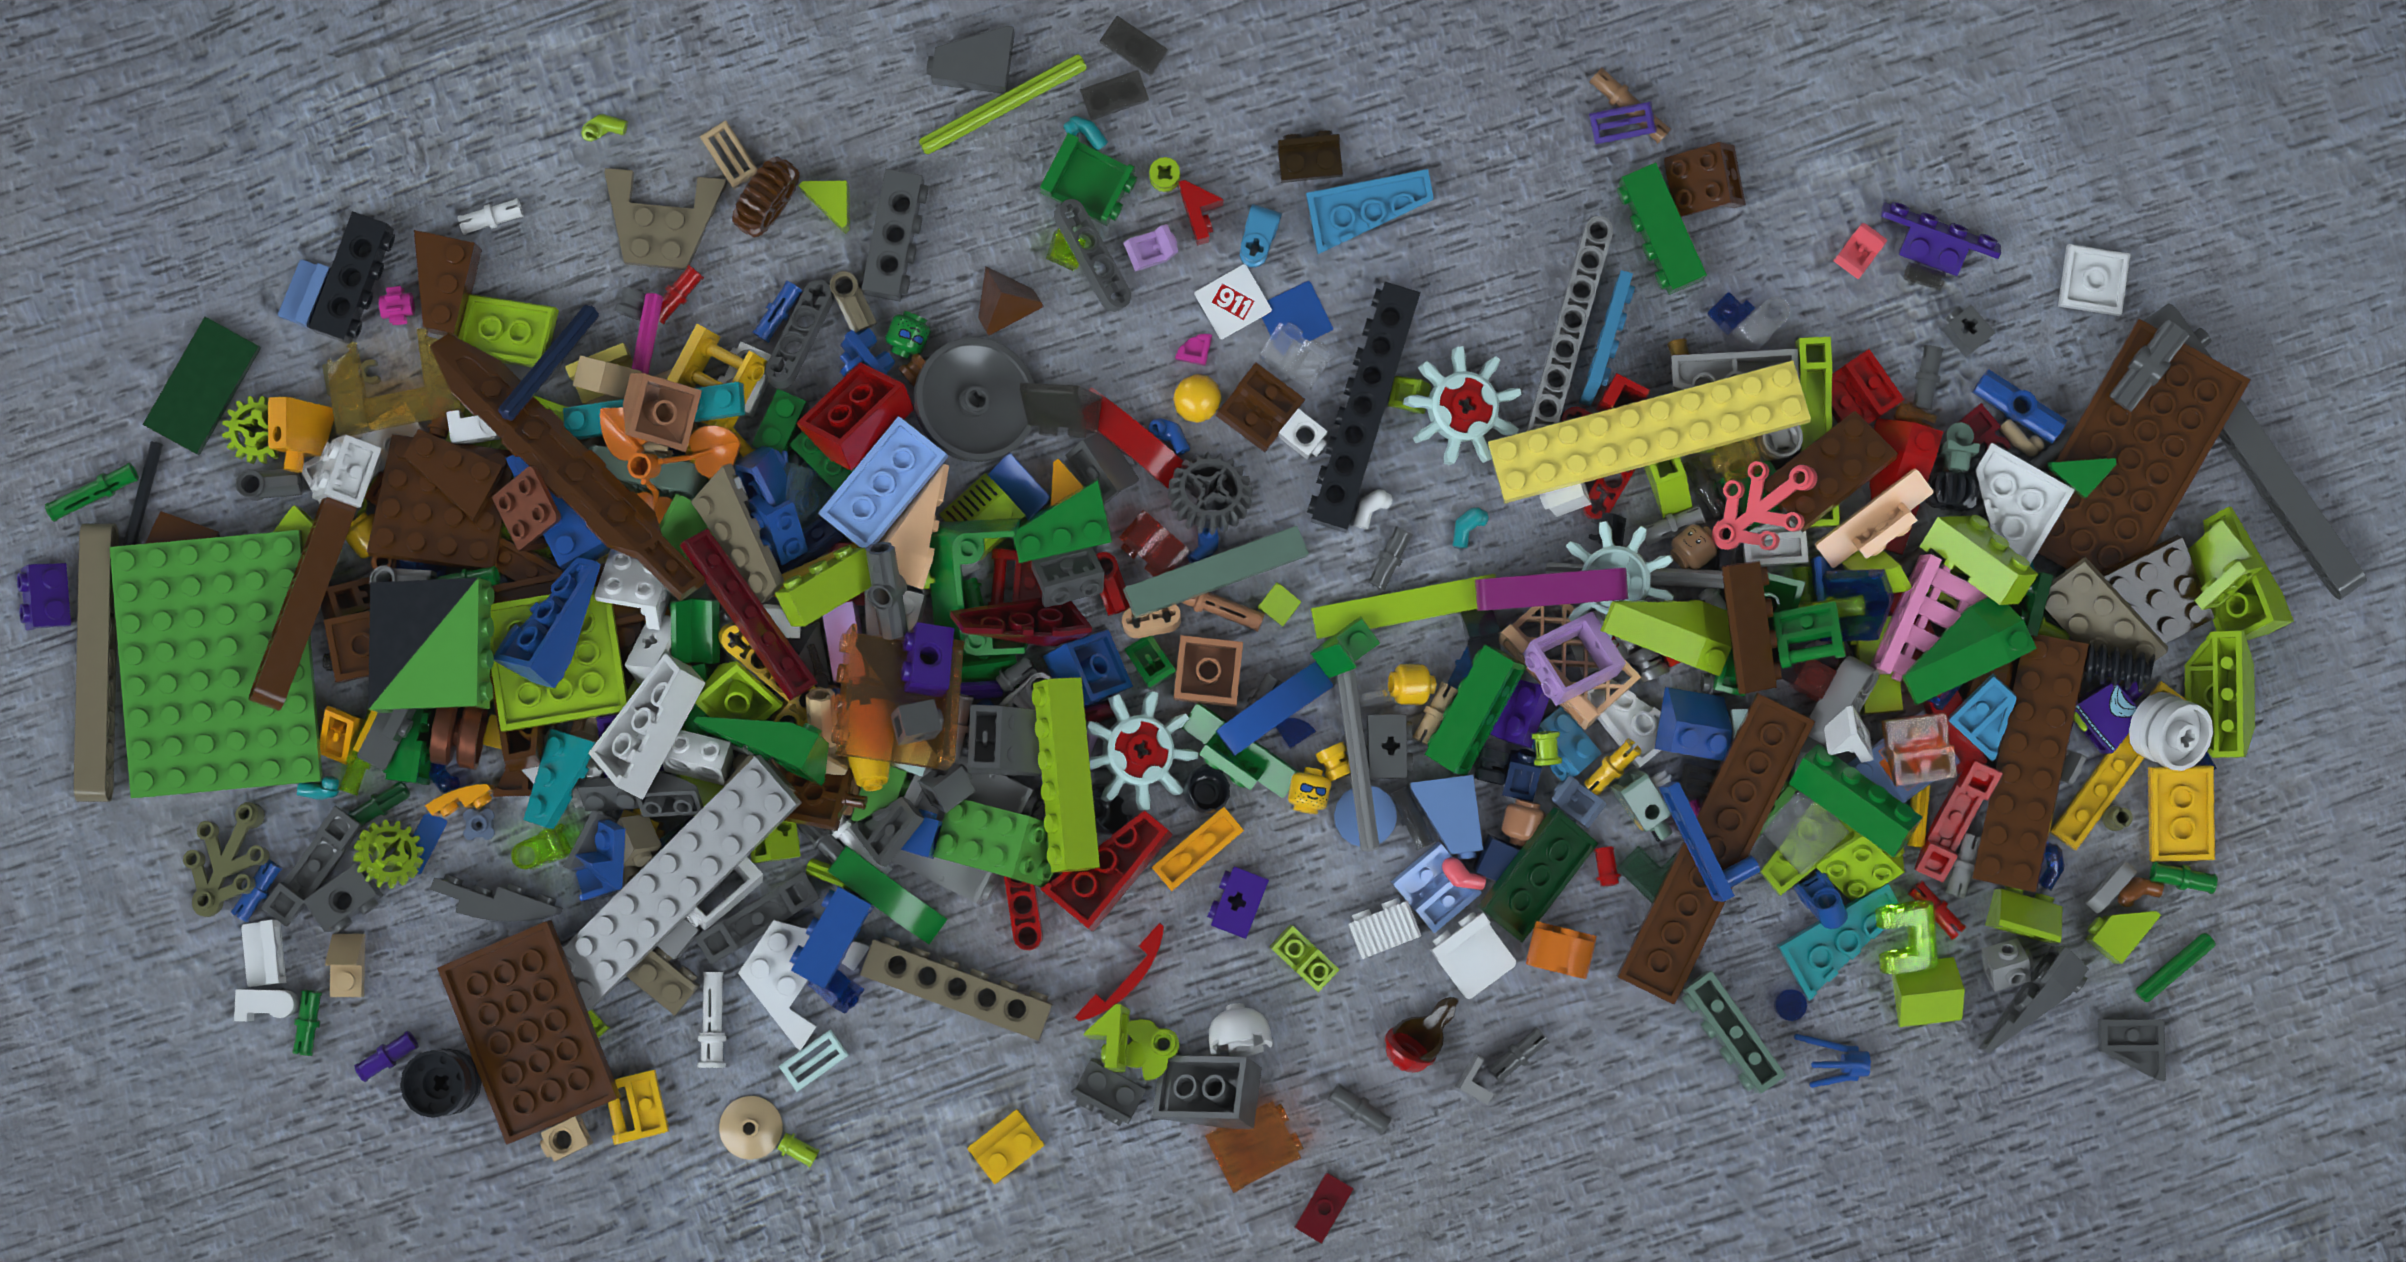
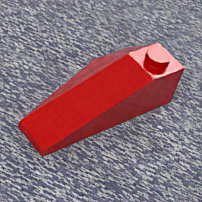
(1916, 449)

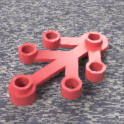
(1759, 508)

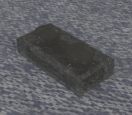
(1114, 95)

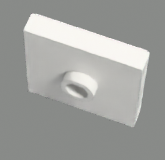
(2094, 280)

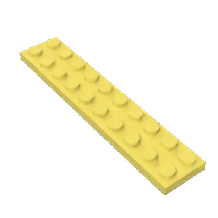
(1649, 431)

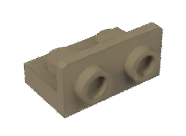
(664, 980)

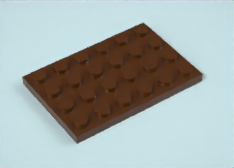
(529, 1032)

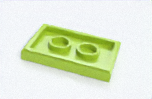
(508, 329)

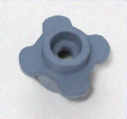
(485, 817)

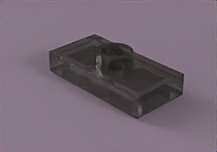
(1134, 46)

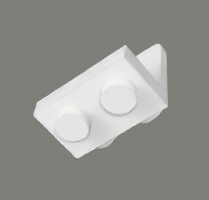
(1473, 955)

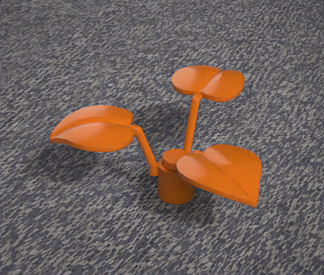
(710, 447)

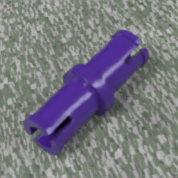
(386, 1056)

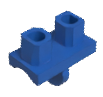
(857, 350)

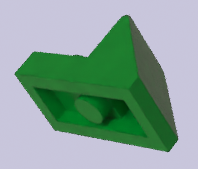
(1344, 648)

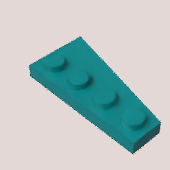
(1821, 952)

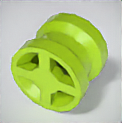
(1164, 180)

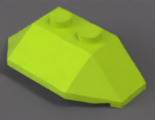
(2223, 683)

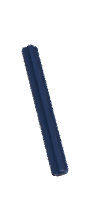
(548, 362)

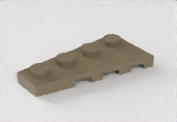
(728, 519)

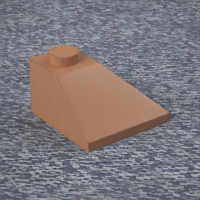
(660, 410)

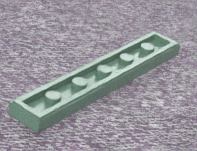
(1215, 572)

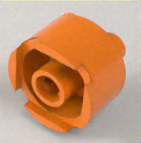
(1561, 950)

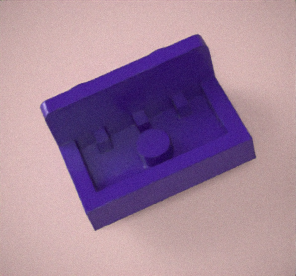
(44, 596)

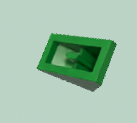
(2083, 474)
(1150, 661)

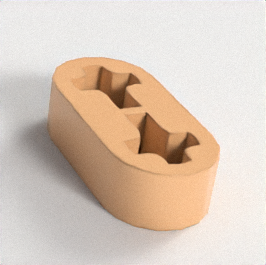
(1152, 623)

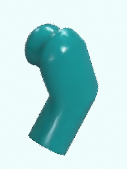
(317, 791)

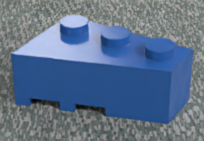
(830, 936)

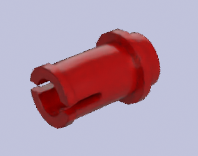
(1606, 866)

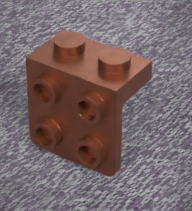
(527, 509)

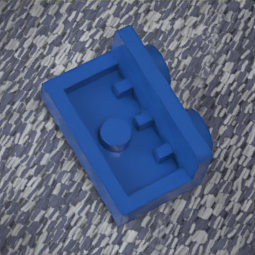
(779, 528)

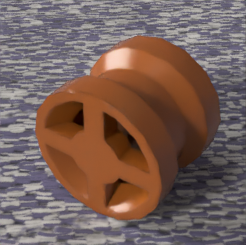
(912, 369)

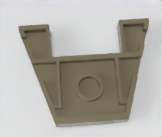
(658, 233)

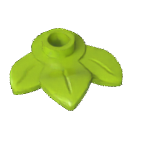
(1144, 1048)

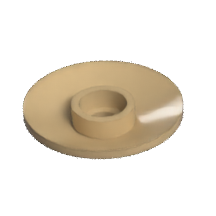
(767, 1127)

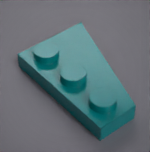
(559, 770)

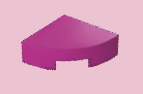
(1195, 350)

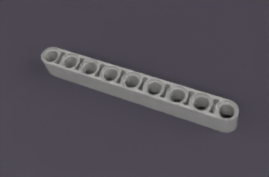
(1571, 336)

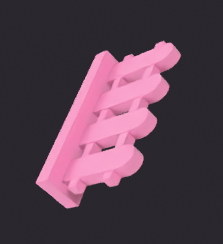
(1914, 603)

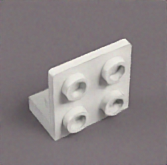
(345, 470)
(633, 585)

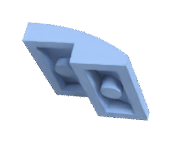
(1430, 890)

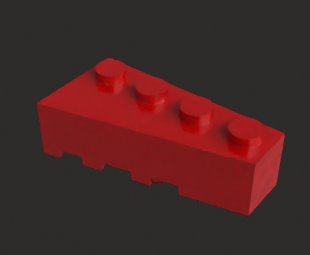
(1122, 858)

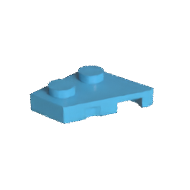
(1985, 715)

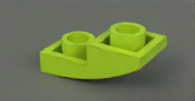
(1304, 958)

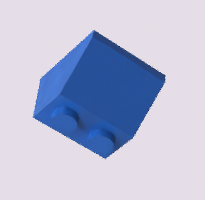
(1095, 662)
(1694, 724)

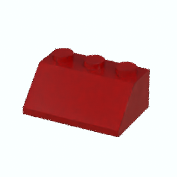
(855, 415)

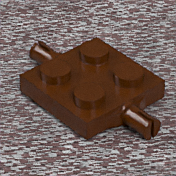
(823, 804)

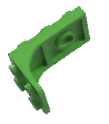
(995, 842)

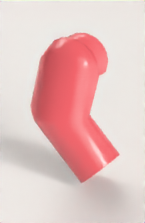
(1460, 876)

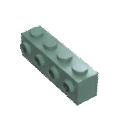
(1733, 1031)

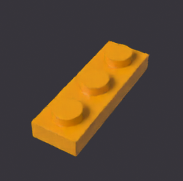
(1197, 849)

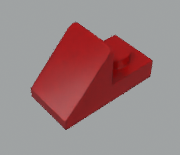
(1197, 201)

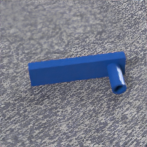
(1717, 880)

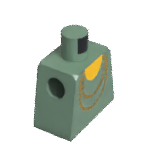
(1635, 794)

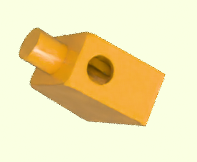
(298, 429)

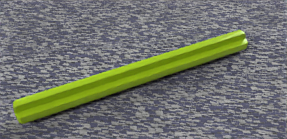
(1002, 104)

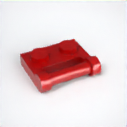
(1025, 582)

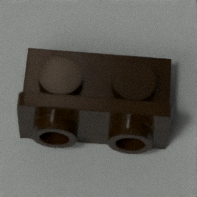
(1309, 157)

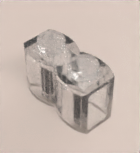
(1295, 355)

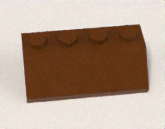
(1749, 626)

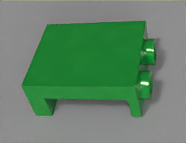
(1090, 179)

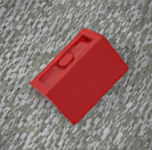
(1621, 386)

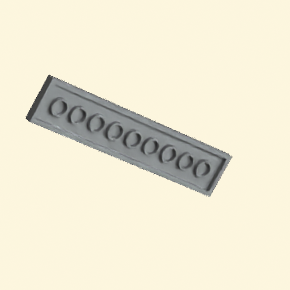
(678, 879)

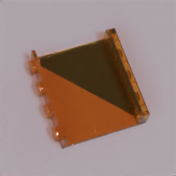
(873, 691)

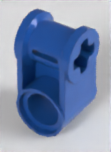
(1822, 900)

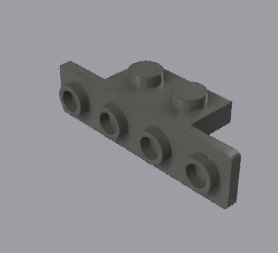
(385, 737)

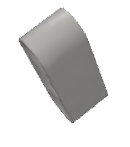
(1848, 688)

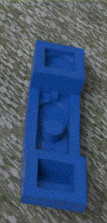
(1274, 708)

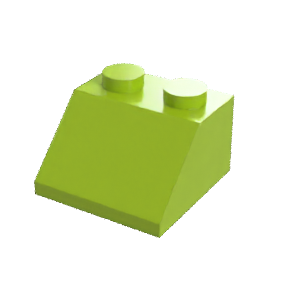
(2025, 916)

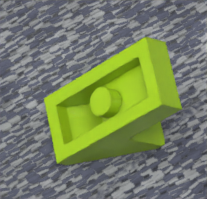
(1114, 1029)

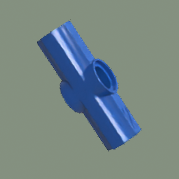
(2037, 416)

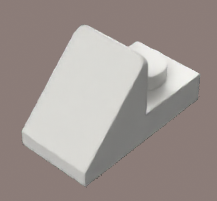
(1850, 734)

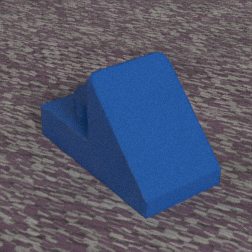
(608, 859)

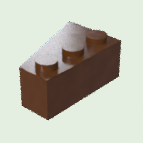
(446, 279)

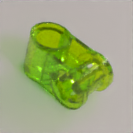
(544, 848)

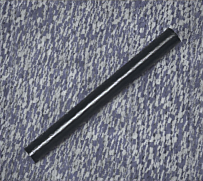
(143, 493)

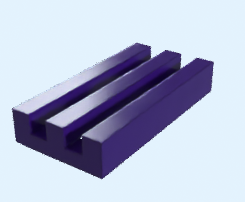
(1649, 117)

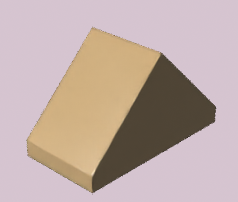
(602, 377)

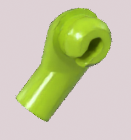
(601, 125)

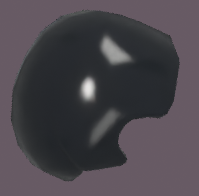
(1206, 789)
(1108, 814)

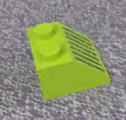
(983, 502)

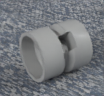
(1780, 444)

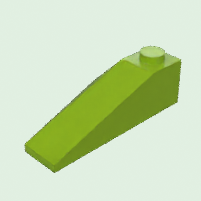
(2257, 605)
(1677, 629)

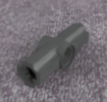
(2149, 365)
(886, 590)

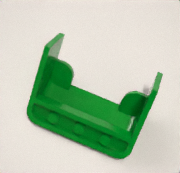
(964, 544)

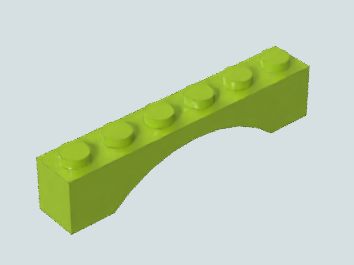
(1816, 384)

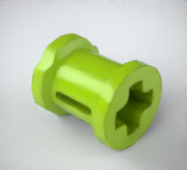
(1546, 748)

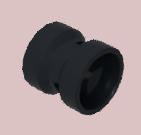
(1495, 759)

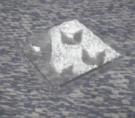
(1803, 832)

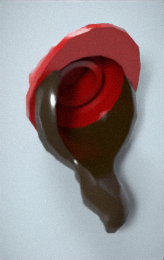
(1418, 1040)

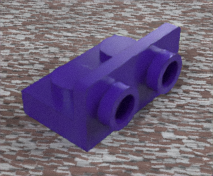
(1521, 714)

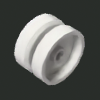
(2170, 731)

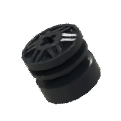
(424, 1082)

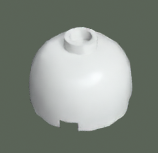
(1239, 1032)

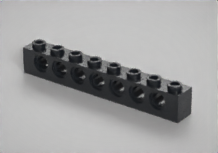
(1403, 303)

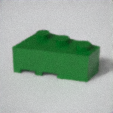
(1066, 526)

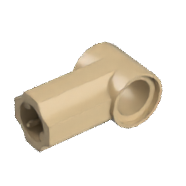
(821, 711)

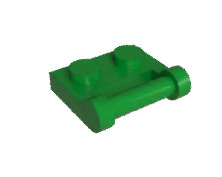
(1807, 625)

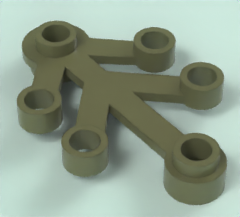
(224, 863)

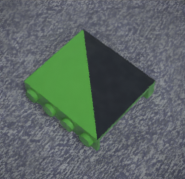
(430, 644)

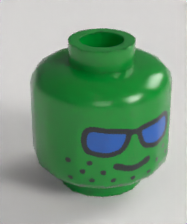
(907, 334)

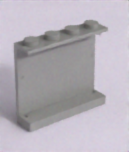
(990, 790)

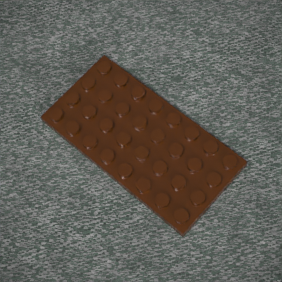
(2154, 450)

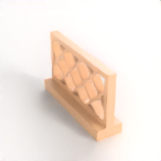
(1578, 707)

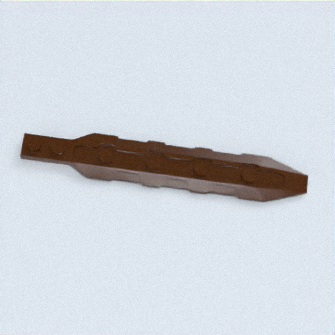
(565, 464)

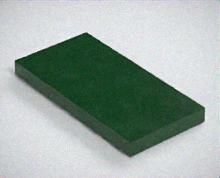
(201, 386)
(1538, 874)

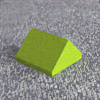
(736, 695)
(1929, 994)

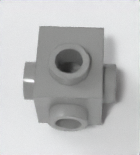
(2007, 964)

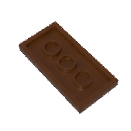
(1843, 463)

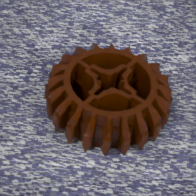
(765, 196)

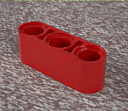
(1021, 921)

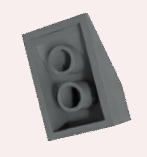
(1209, 1091)

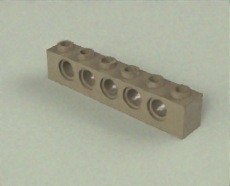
(878, 969)

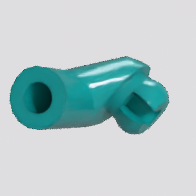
(1088, 129)
(1467, 522)

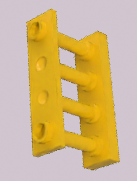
(694, 358)

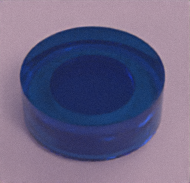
(1790, 1004)

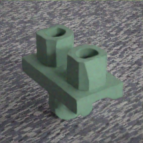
(1958, 448)

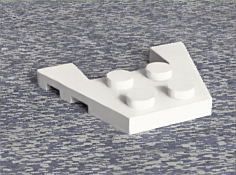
(776, 986)

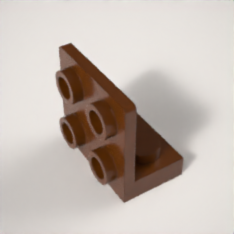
(1705, 179)

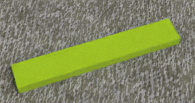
(1398, 607)

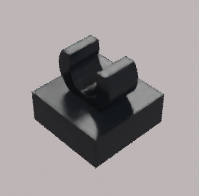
(1617, 525)

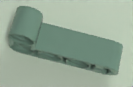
(673, 478)

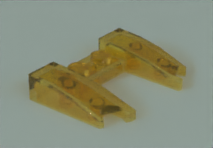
(359, 414)

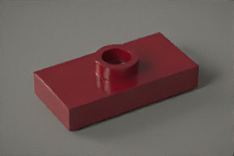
(1324, 1207)

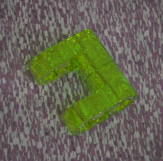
(1921, 936)

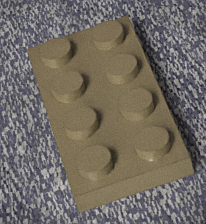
(2097, 613)

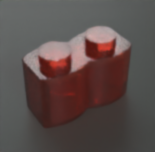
(1153, 545)

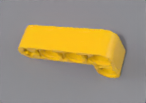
(789, 707)

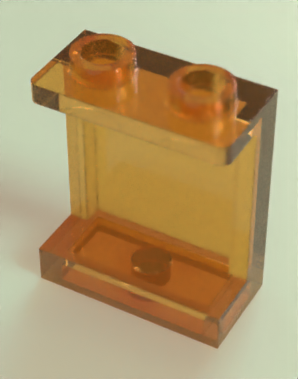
(1255, 1152)

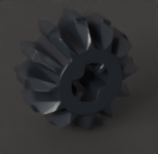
(1953, 491)

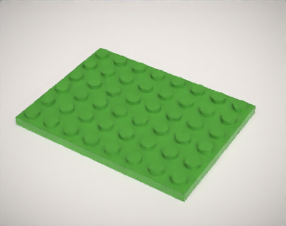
(188, 652)

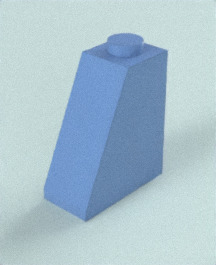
(1452, 812)

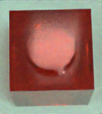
(1813, 679)

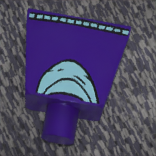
(2108, 714)

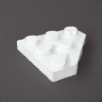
(2020, 500)

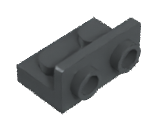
(1069, 576)
(1109, 1093)

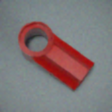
(1113, 594)

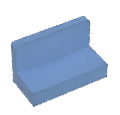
(304, 293)

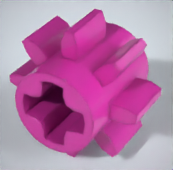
(396, 305)

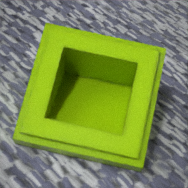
(1405, 387)
(1279, 604)

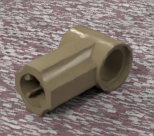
(854, 304)

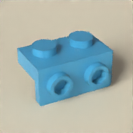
(1573, 744)

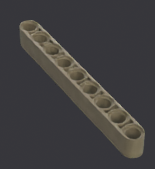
(95, 666)

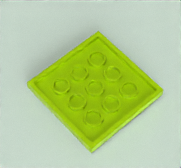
(591, 682)

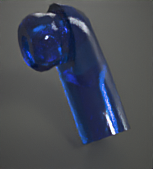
(442, 779)
(2055, 866)

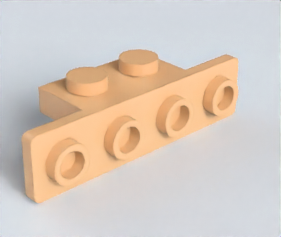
(1877, 521)

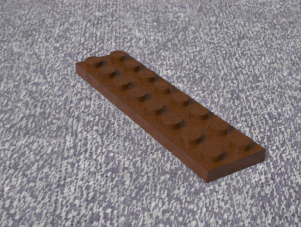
(2031, 764)

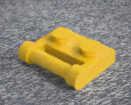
(645, 1107)

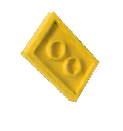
(2181, 814)

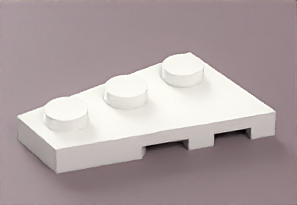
(1629, 719)

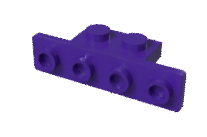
(1935, 242)

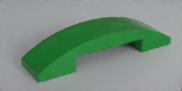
(887, 895)

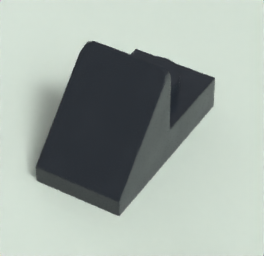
(1480, 630)

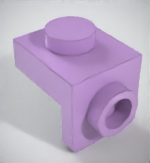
(1151, 248)

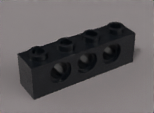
(347, 261)

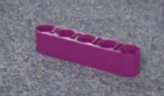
(1551, 589)

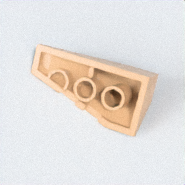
(913, 530)

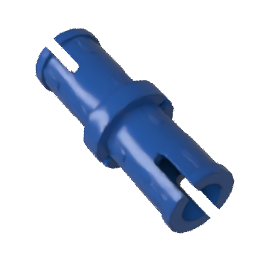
(777, 311)
(248, 902)

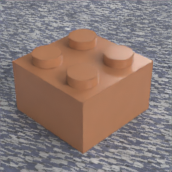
(1208, 671)

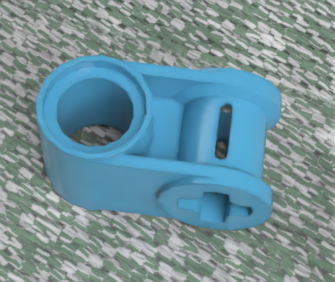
(1259, 231)

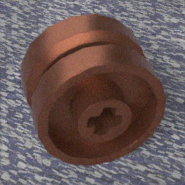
(459, 731)

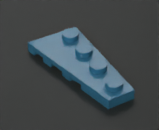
(1607, 346)

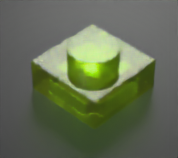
(1060, 252)

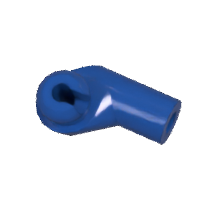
(1170, 432)
(1206, 546)

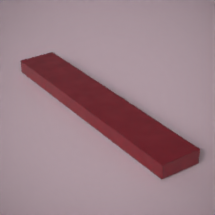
(748, 614)

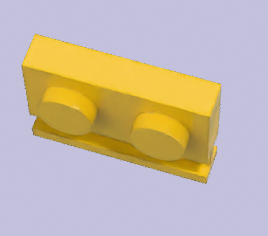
(1005, 1146)

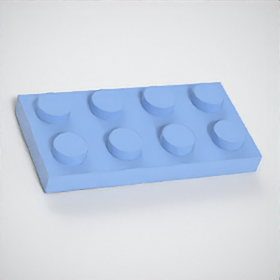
(883, 484)

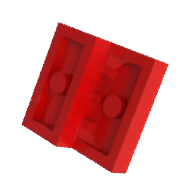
(1863, 388)

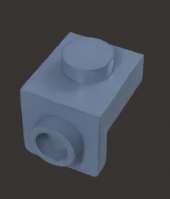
(1578, 801)

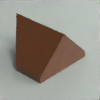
(1004, 301)

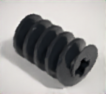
(2119, 667)

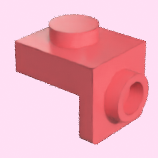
(1860, 250)

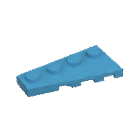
(1355, 208)

